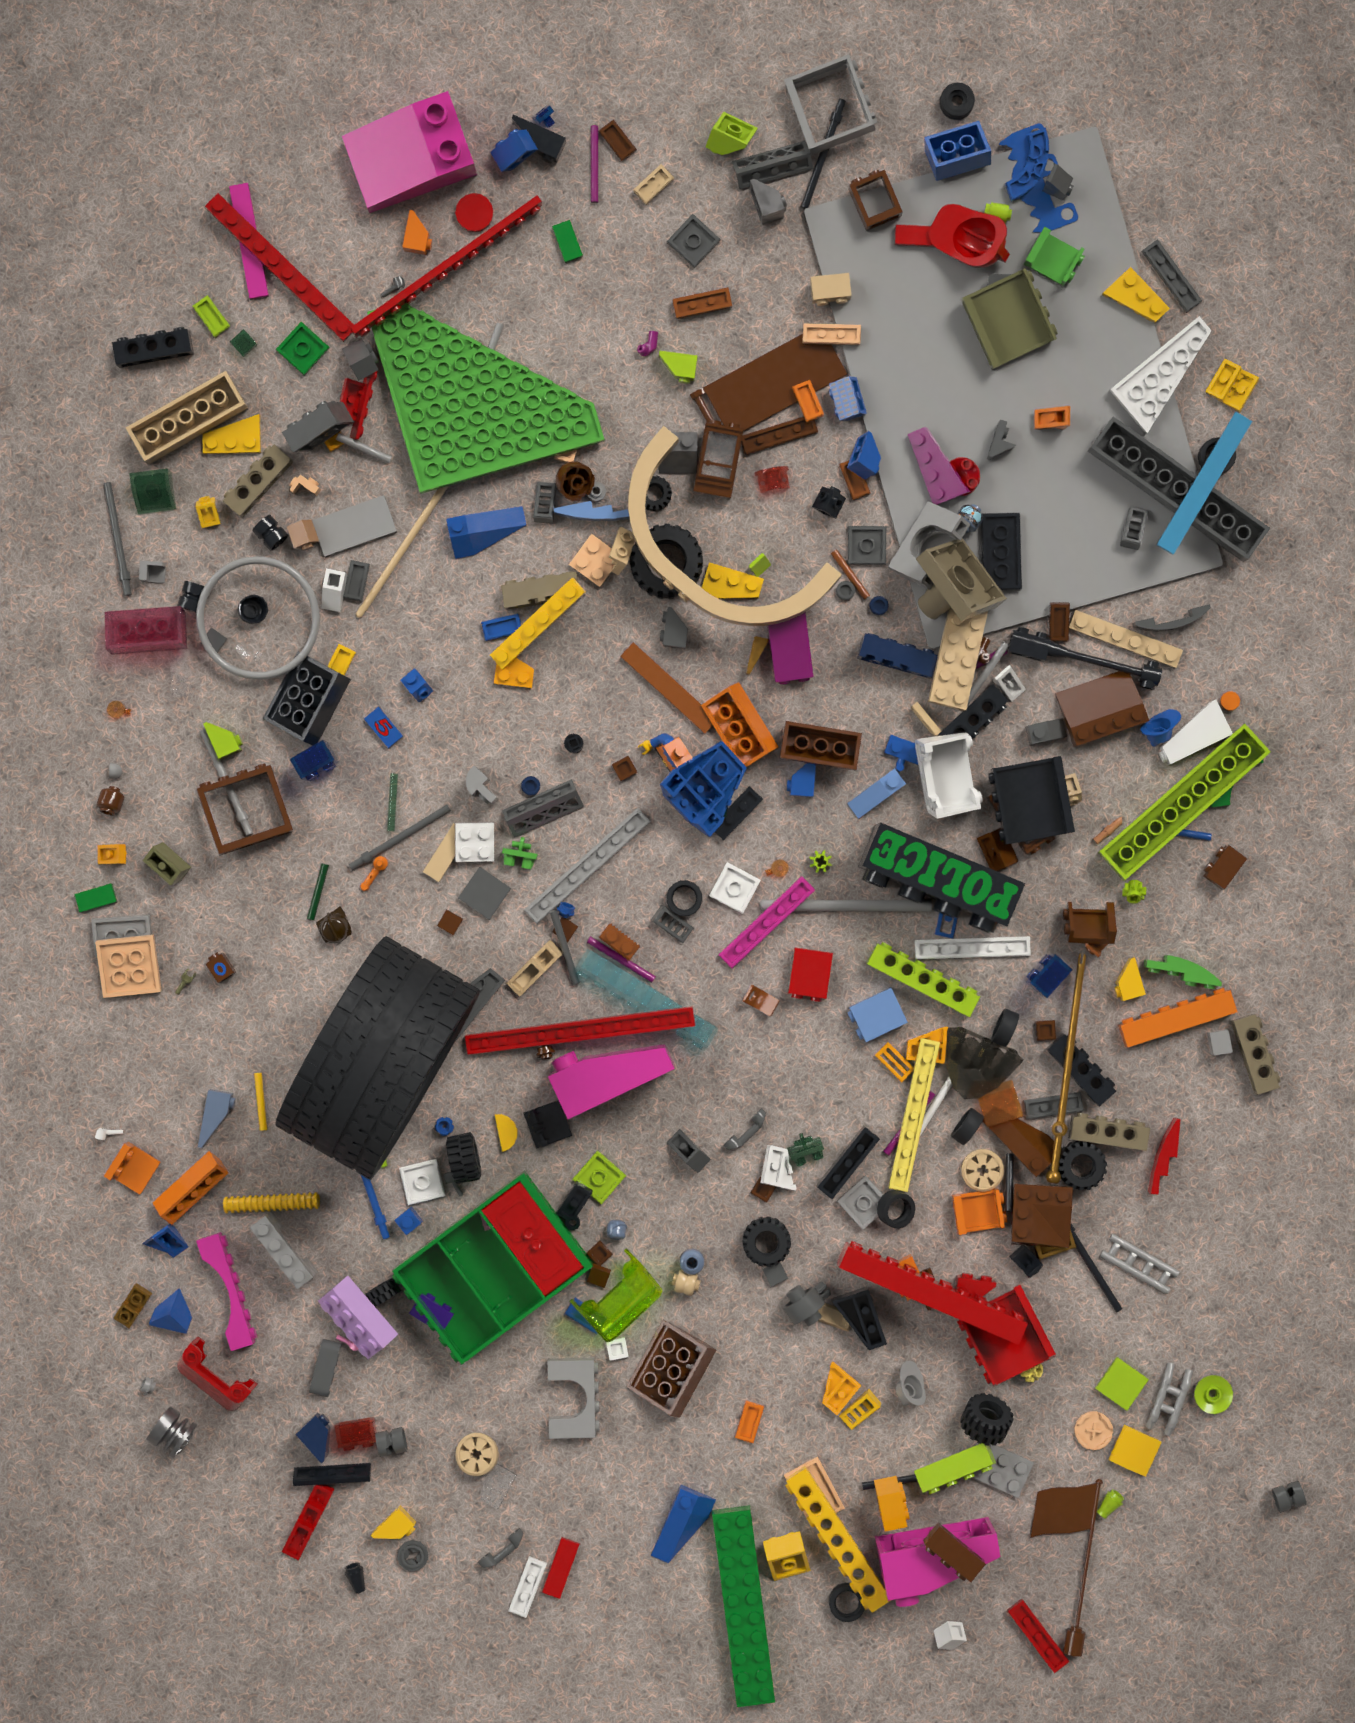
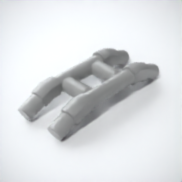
(1166, 1388)

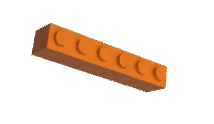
(1177, 1018)

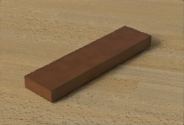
(777, 435)

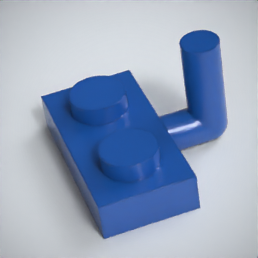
(903, 750)

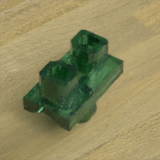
(804, 1147)

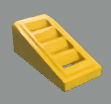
(856, 1404)

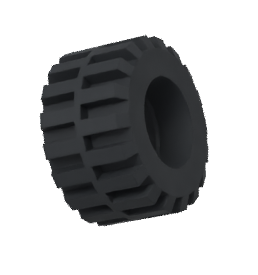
(463, 1158)
(1098, 1165)
(771, 1258)
(986, 1419)

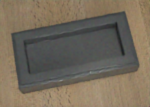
(356, 580)

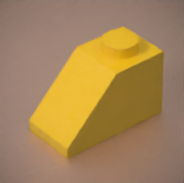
(1129, 982)
(395, 1525)

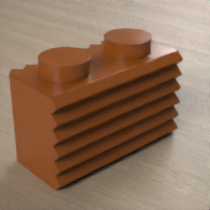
(619, 941)

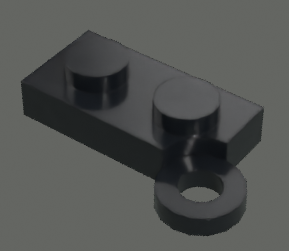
(573, 1204)

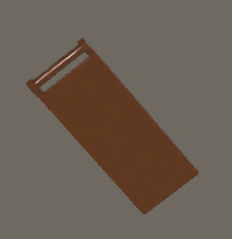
(767, 382)

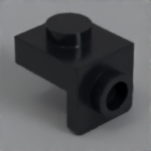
(1026, 1260)

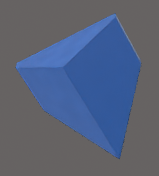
(168, 1241)
(172, 1314)

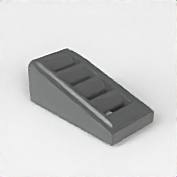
(544, 518)
(1130, 539)
(655, 919)

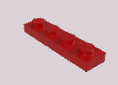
(1038, 1635)

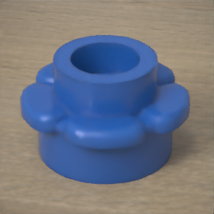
(566, 910)
(439, 1126)

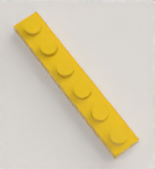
(537, 623)

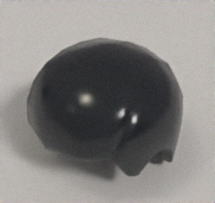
(252, 609)

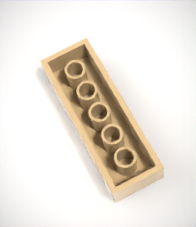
(186, 417)

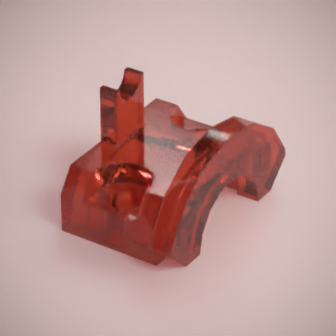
(773, 478)

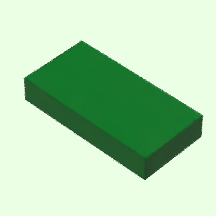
(567, 241)
(95, 897)

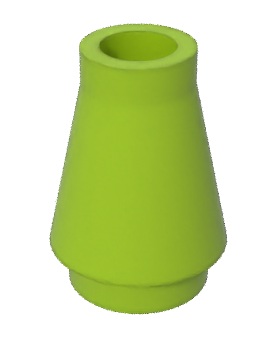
(1111, 1502)

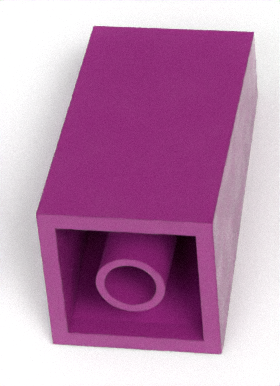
(790, 650)

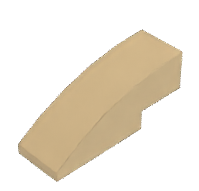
(535, 968)

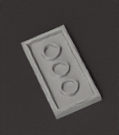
(354, 526)

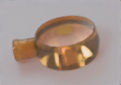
(121, 709)
(774, 868)

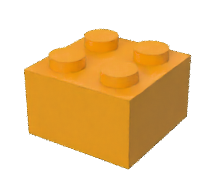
(891, 1503)

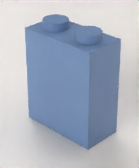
(877, 1015)

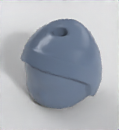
(616, 1229)

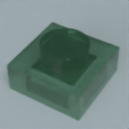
(243, 343)

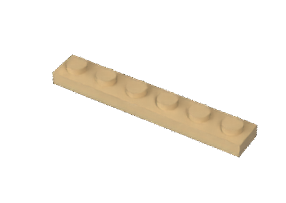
(1125, 639)

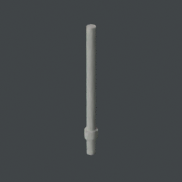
(241, 815)

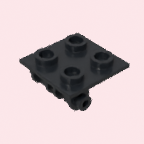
(547, 1124)

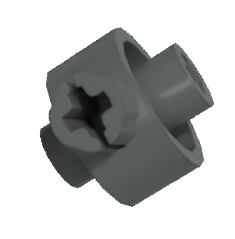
(806, 1303)

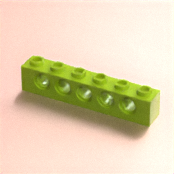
(877, 961)

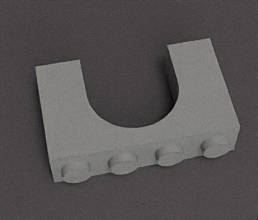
(930, 522)
(270, 1235)
(583, 1423)

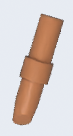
(1108, 830)

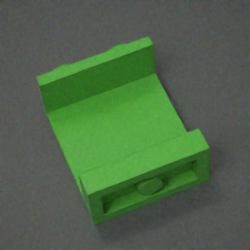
(1054, 258)

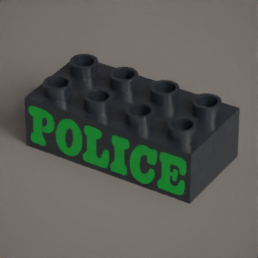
(941, 875)

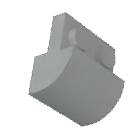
(476, 783)

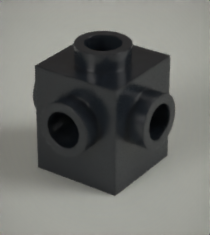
(829, 501)

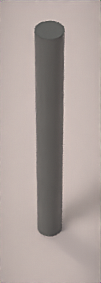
(564, 947)

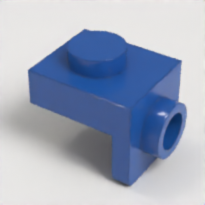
(416, 685)

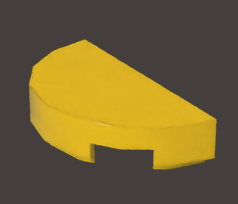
(507, 1131)

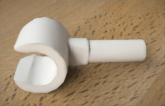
(101, 1133)

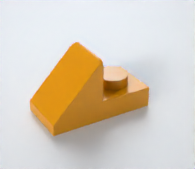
(112, 854)

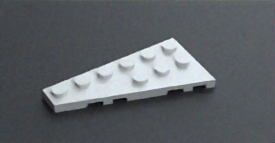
(1153, 382)

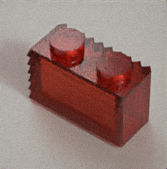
(356, 1433)

